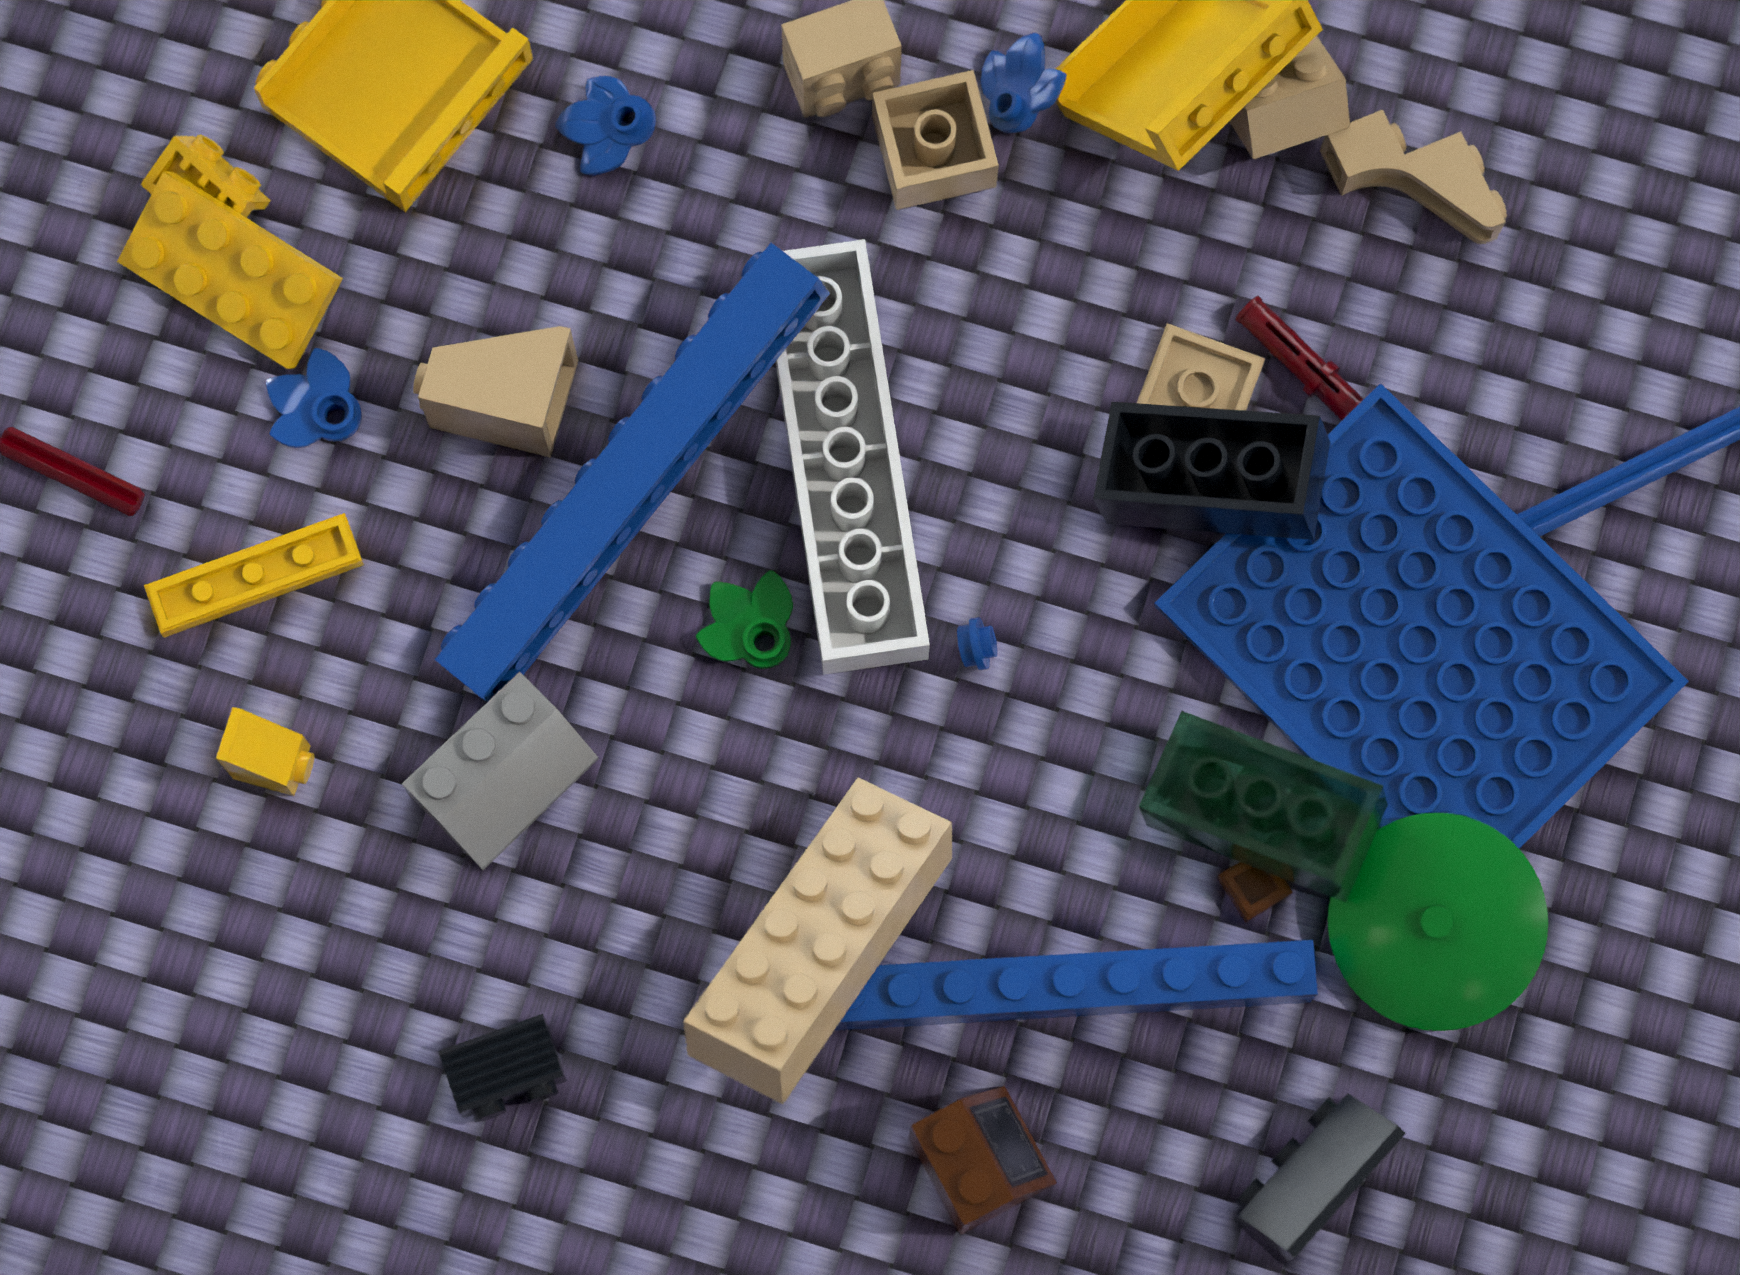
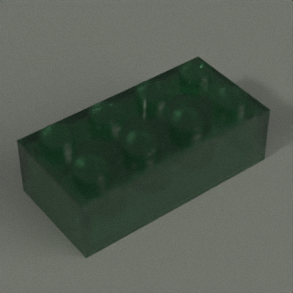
(1263, 806)

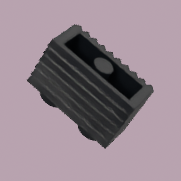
(503, 1068)

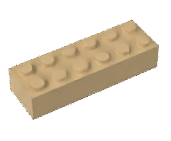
(818, 940)

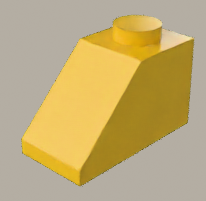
(264, 753)

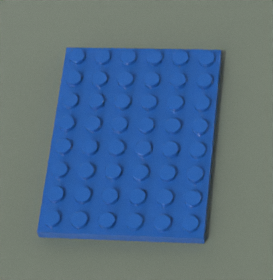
(1424, 636)

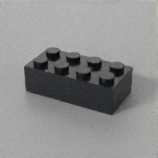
(1212, 470)

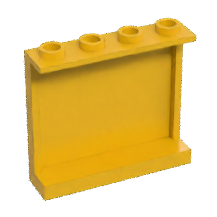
(1180, 69)
(392, 86)

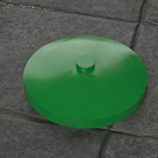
(1440, 923)

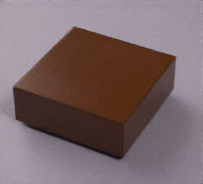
(1253, 889)

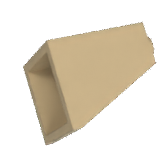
(500, 388)

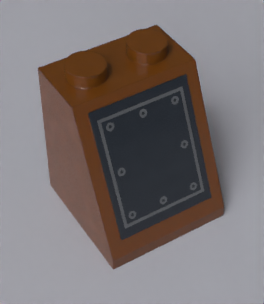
(980, 1157)

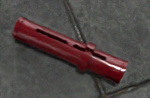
(1319, 377)

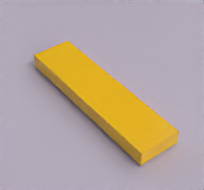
(253, 575)

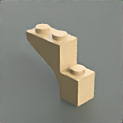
(1439, 176)

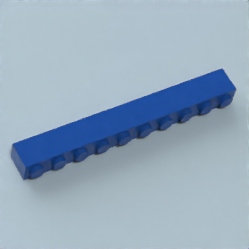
(633, 472)
(1085, 985)

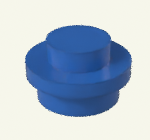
(976, 644)

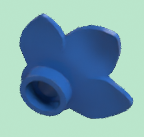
(1019, 84)
(599, 124)
(309, 400)

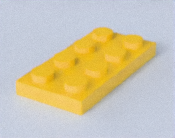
(229, 269)

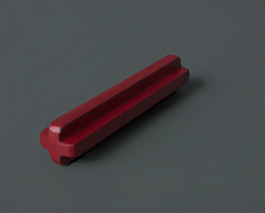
(71, 471)

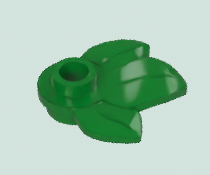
(744, 617)

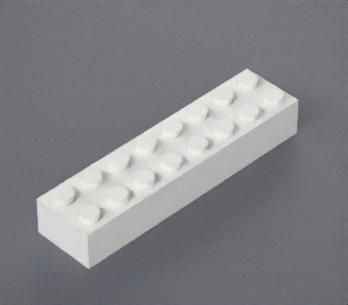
(850, 473)

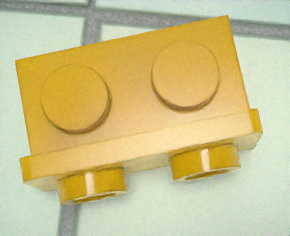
(201, 163)

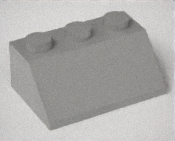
(500, 771)

